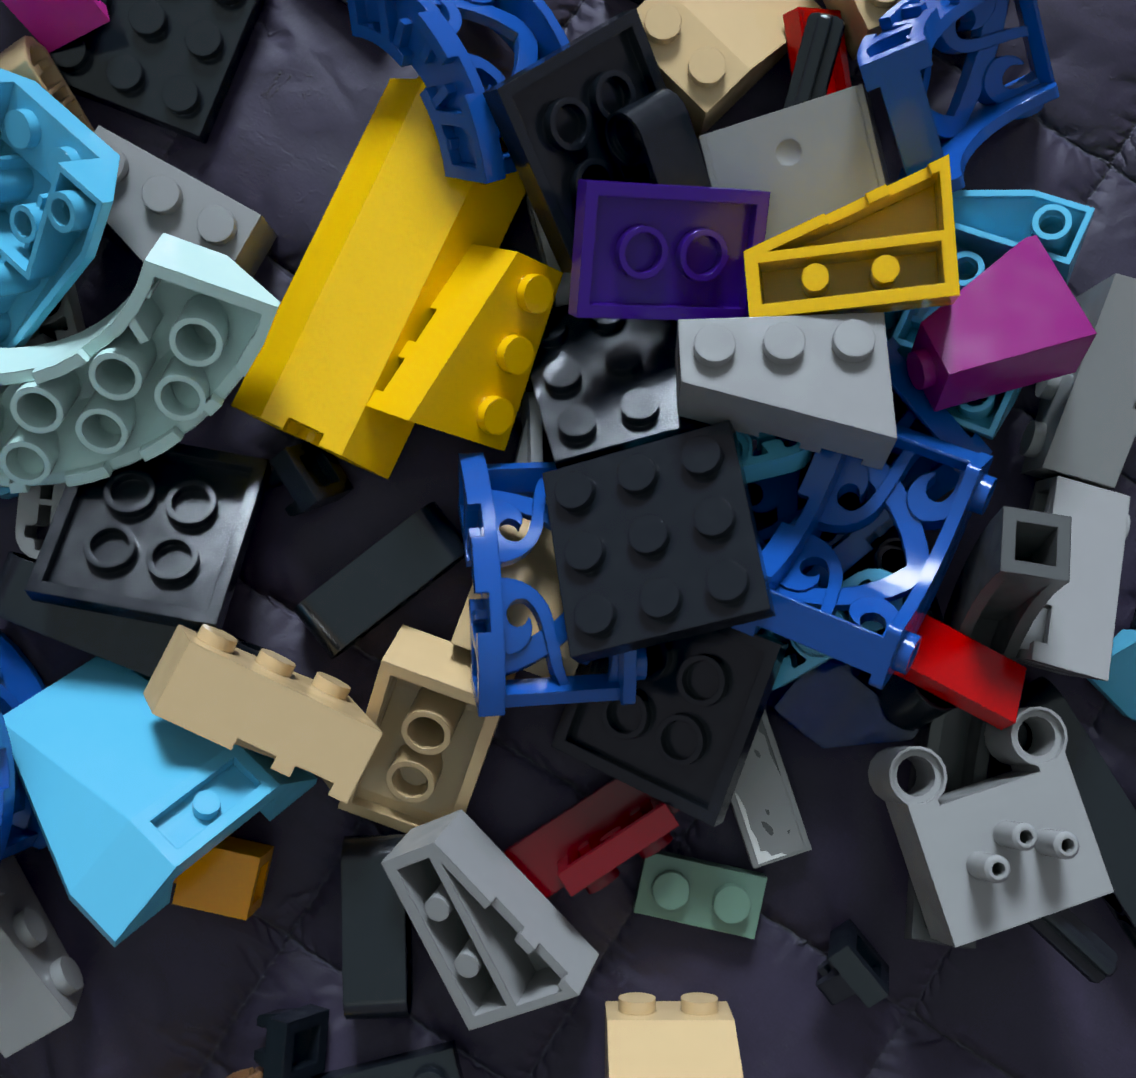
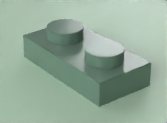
(700, 893)

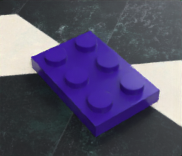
(663, 250)

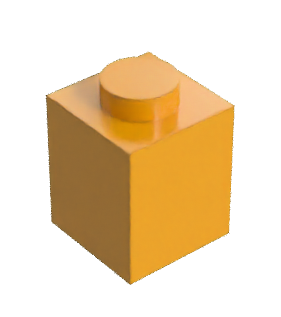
(226, 879)

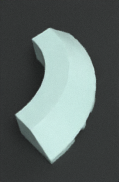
(136, 375)

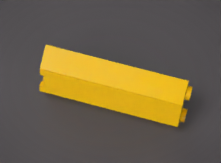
(371, 285)

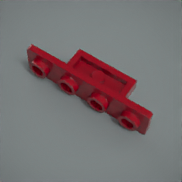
(594, 838)

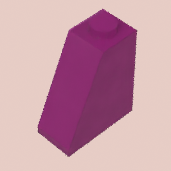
(1002, 332)

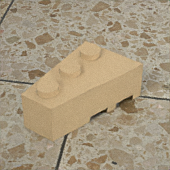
(263, 707)

